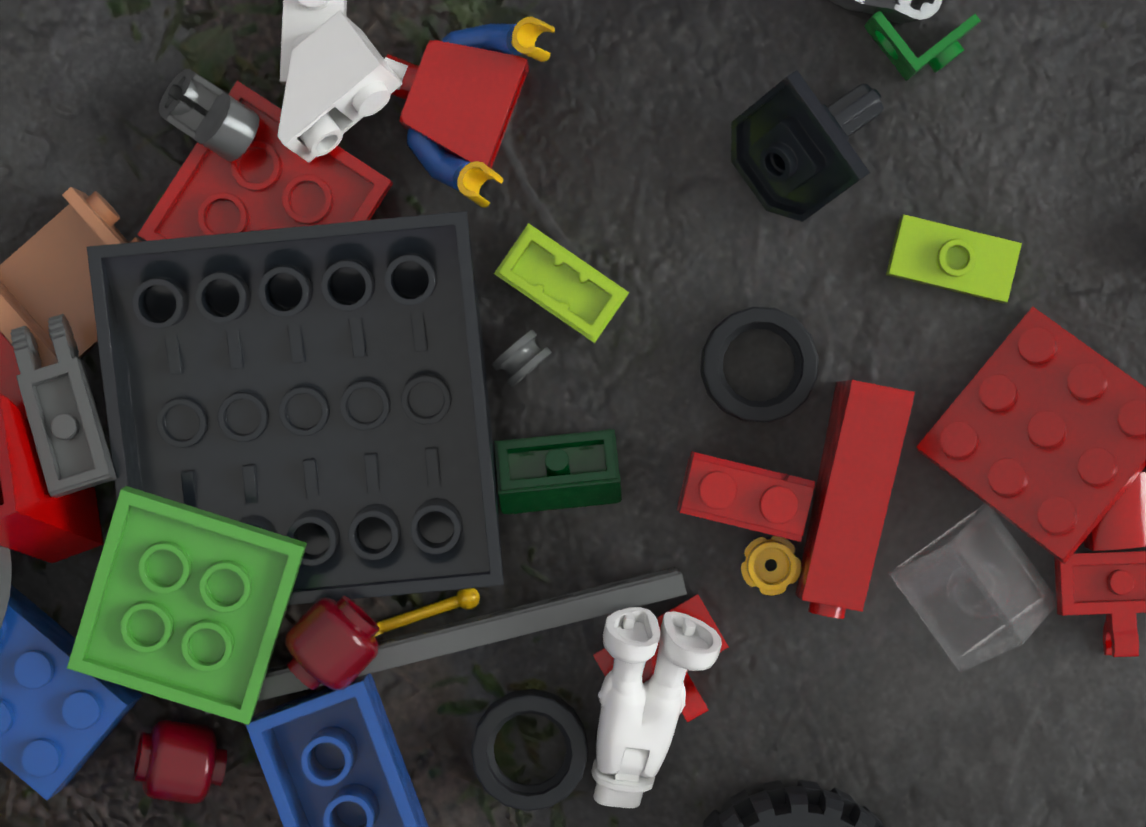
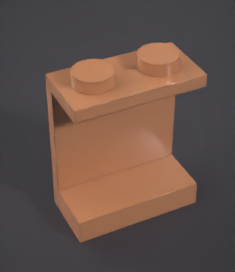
(53, 274)

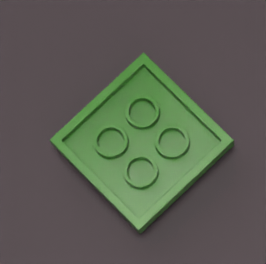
(186, 605)

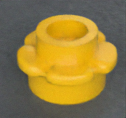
(787, 565)

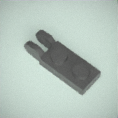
(62, 412)

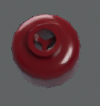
(332, 643)
(179, 762)

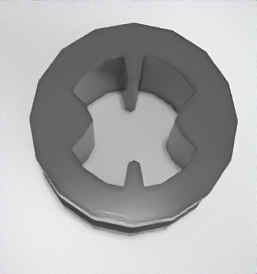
(521, 358)

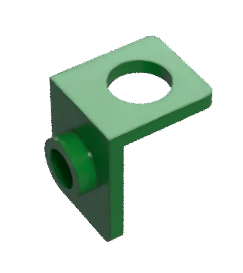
(902, 55)

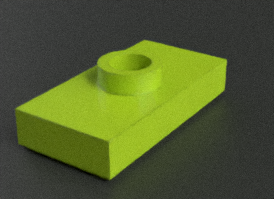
(953, 259)
(561, 283)

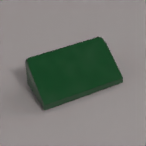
(558, 472)

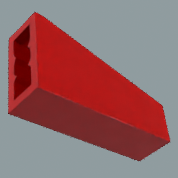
(852, 495)

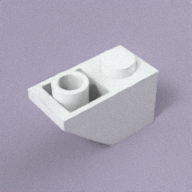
(331, 86)

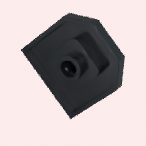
(799, 150)

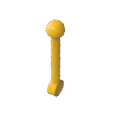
(465, 598)

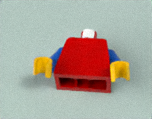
(465, 99)

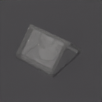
(976, 590)

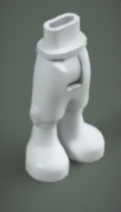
(638, 716)

